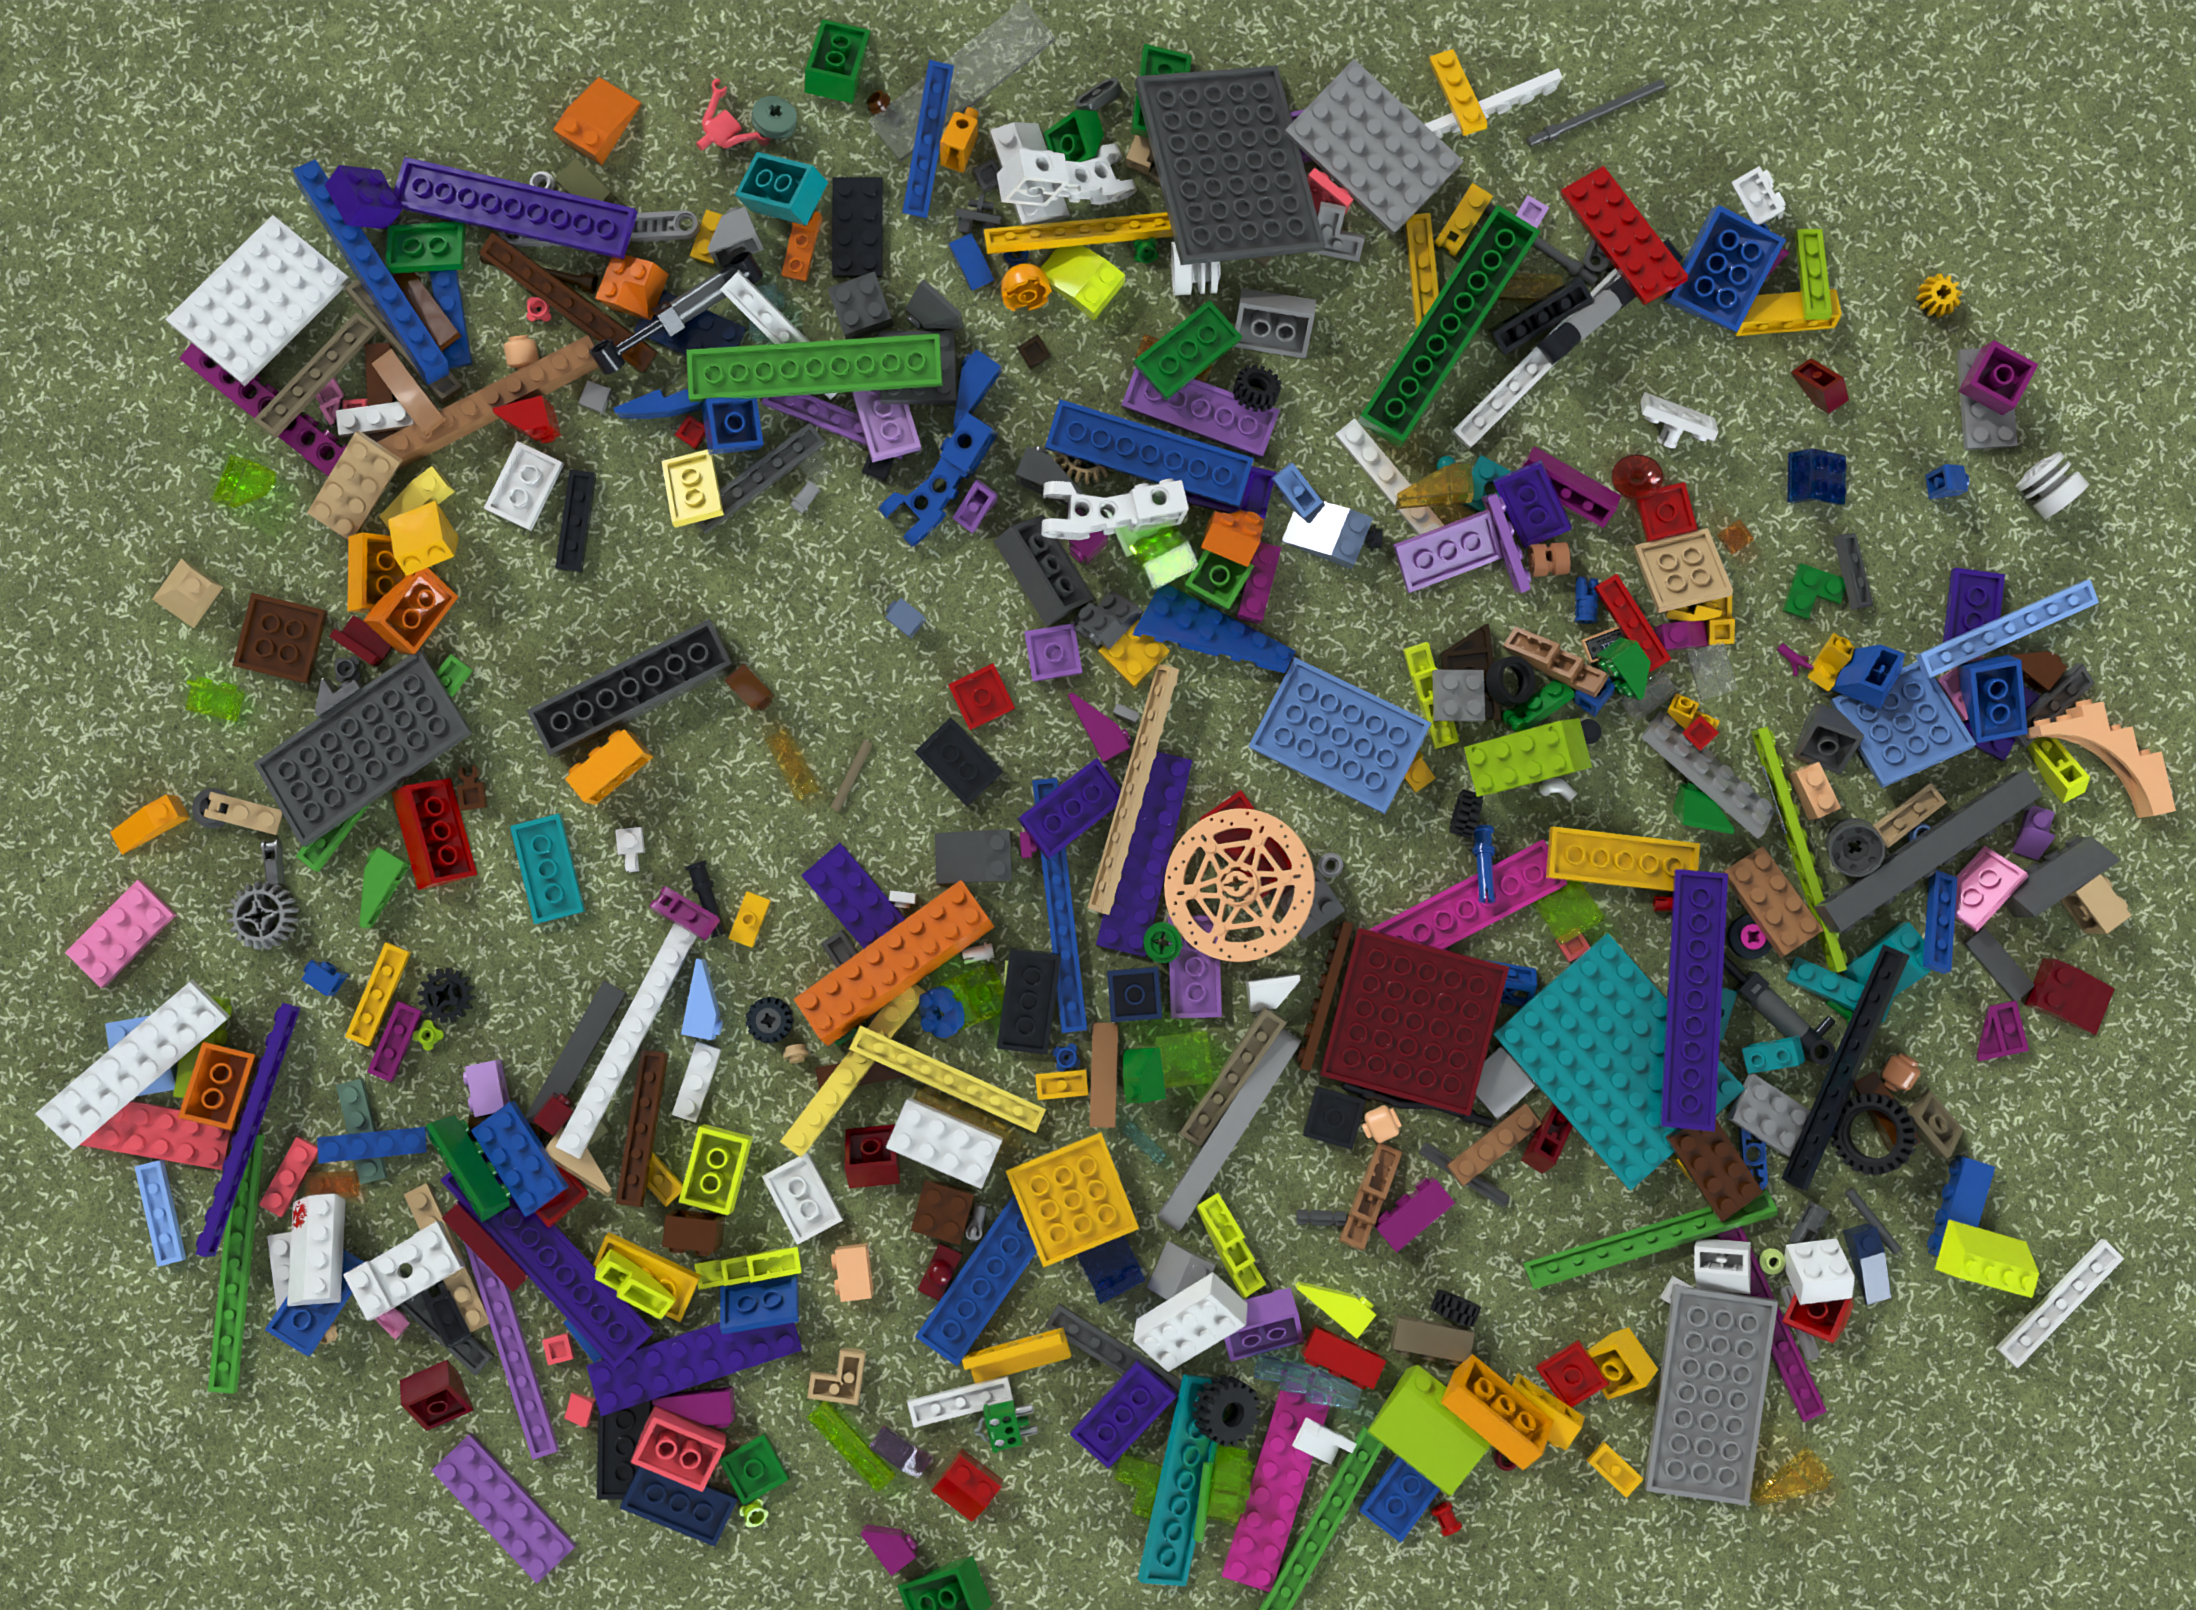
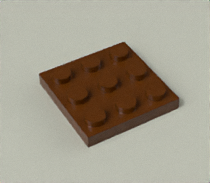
(280, 638)

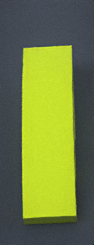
(1420, 667)
(1230, 1245)
(748, 1267)

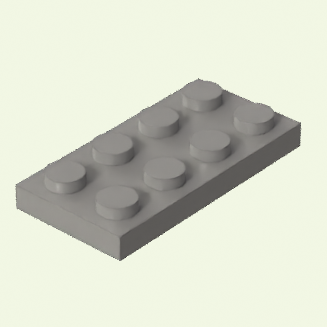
(1981, 425)

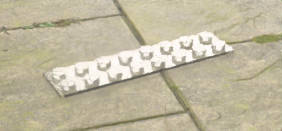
(976, 72)

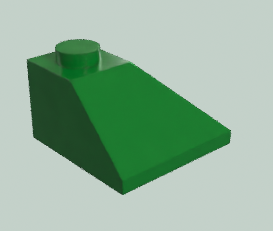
(1076, 136)
(1699, 810)
(1143, 1075)

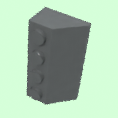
(1043, 570)
(2059, 875)

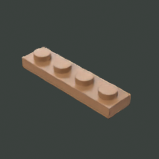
(1493, 1144)

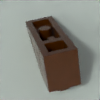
(750, 688)
(1886, 1129)

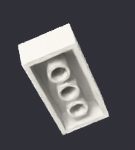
(944, 1142)
(1190, 1322)

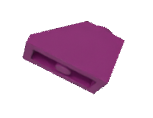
(1682, 635)
(890, 1546)

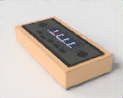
(1596, 643)

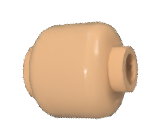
(520, 351)
(1381, 1124)

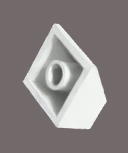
(1269, 991)

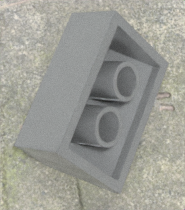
(1275, 322)

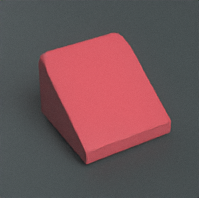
(580, 1409)

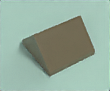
(1935, 1125)

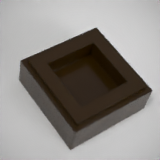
(1034, 352)

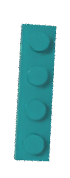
(1827, 984)

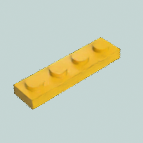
(1458, 92)
(378, 994)

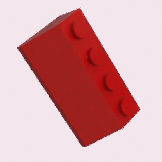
(434, 833)

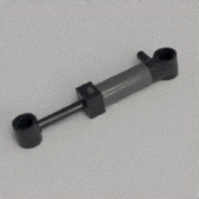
(674, 314)
(1756, 991)

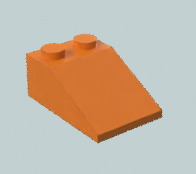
(596, 120)
(411, 611)

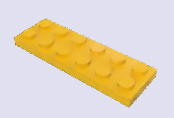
(1618, 858)

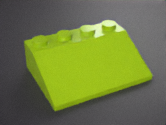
(1426, 1432)

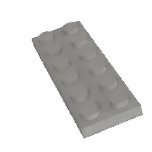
(1709, 774)

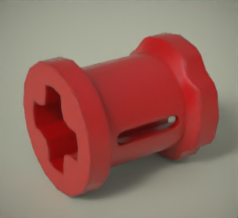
(1446, 1518)

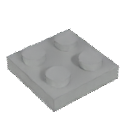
(1458, 695)

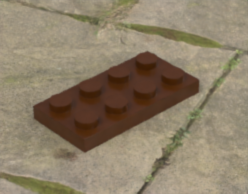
(1715, 1169)

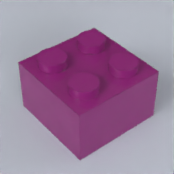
(1998, 377)

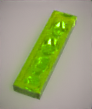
(851, 1446)

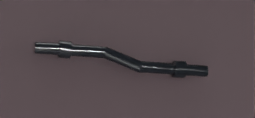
(1369, 1094)

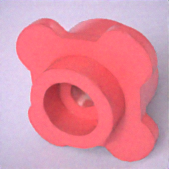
(532, 305)

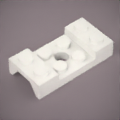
(381, 1286)

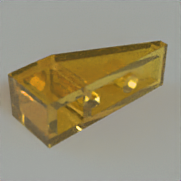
(1445, 486)
(1796, 1478)

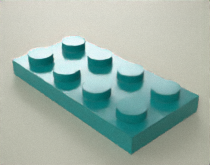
(547, 868)

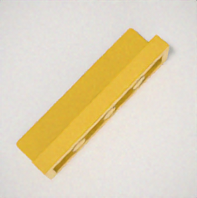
(1784, 314)
(1017, 1355)

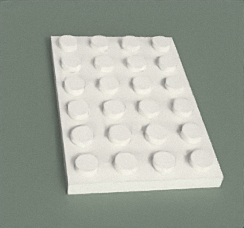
(258, 300)

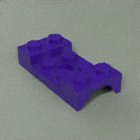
(1254, 498)

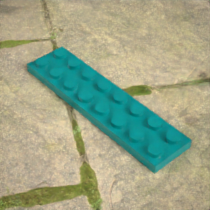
(1173, 1518)

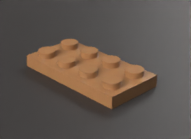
(1772, 902)

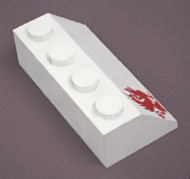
(316, 1250)

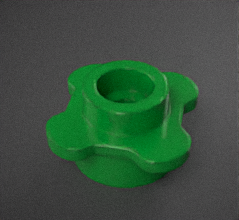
(1145, 256)

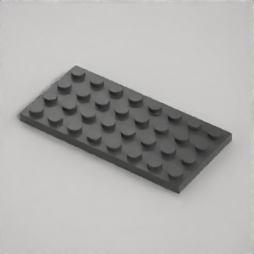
(362, 748)

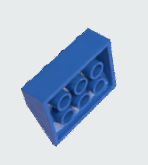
(1725, 268)

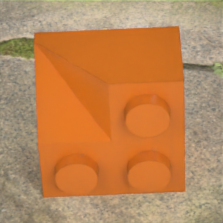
(632, 286)
(1234, 535)

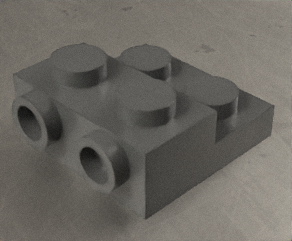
(1108, 620)

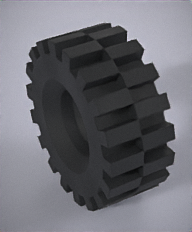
(1211, 1406)

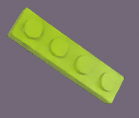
(1813, 274)

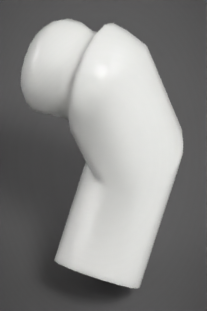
(1557, 785)

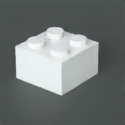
(1818, 1271)

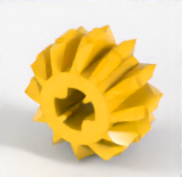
(1932, 301)

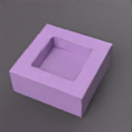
(1532, 211)

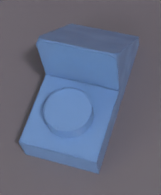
(1296, 490)

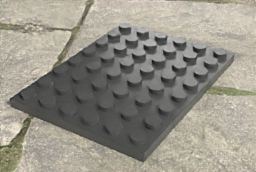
(1227, 166)

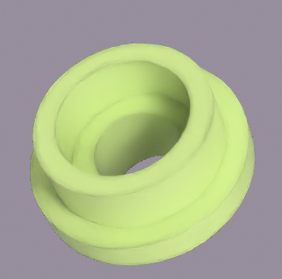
(1764, 1259)

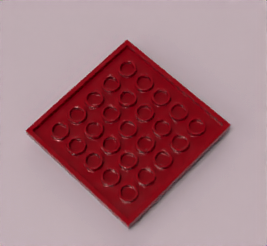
(1414, 1021)

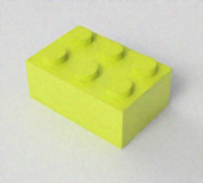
(715, 1169)

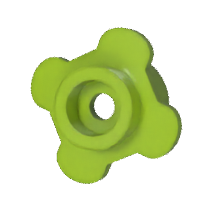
(435, 1035)
(756, 1518)

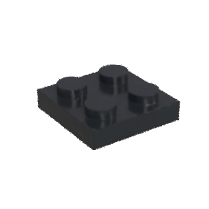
(1334, 1117)

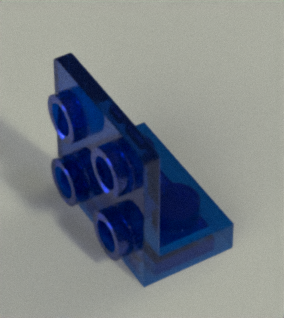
(1816, 477)
(1111, 1268)

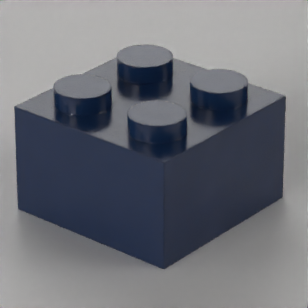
(1134, 994)

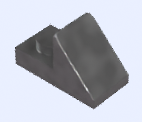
(329, 697)

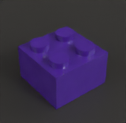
(363, 197)

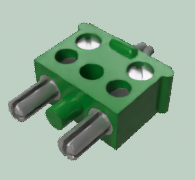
(1004, 1425)

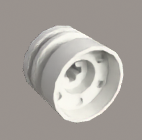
(1185, 275)
(2052, 485)

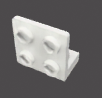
(1758, 197)

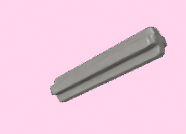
(1806, 1340)

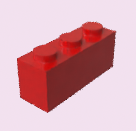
(1343, 1357)

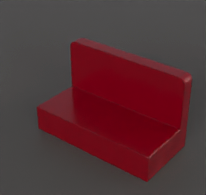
(362, 641)

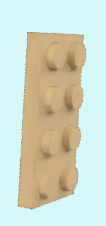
(354, 485)

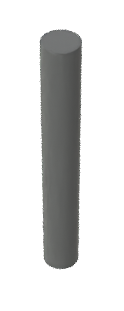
(1872, 1220)

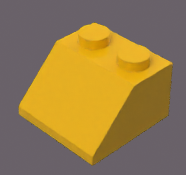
(1623, 1363)

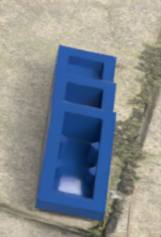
(658, 406)

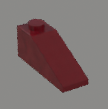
(1547, 1141)

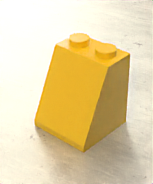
(422, 538)

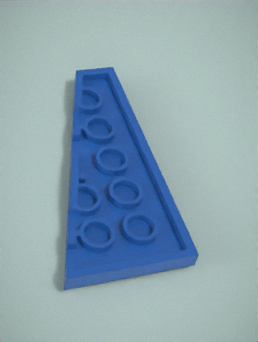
(1202, 628)

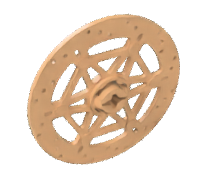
(1250, 891)

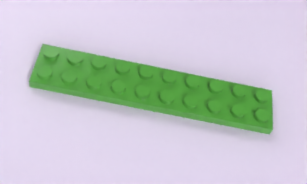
(815, 367)

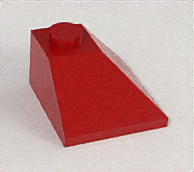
(1819, 1319)

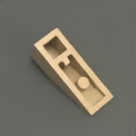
(581, 1168)

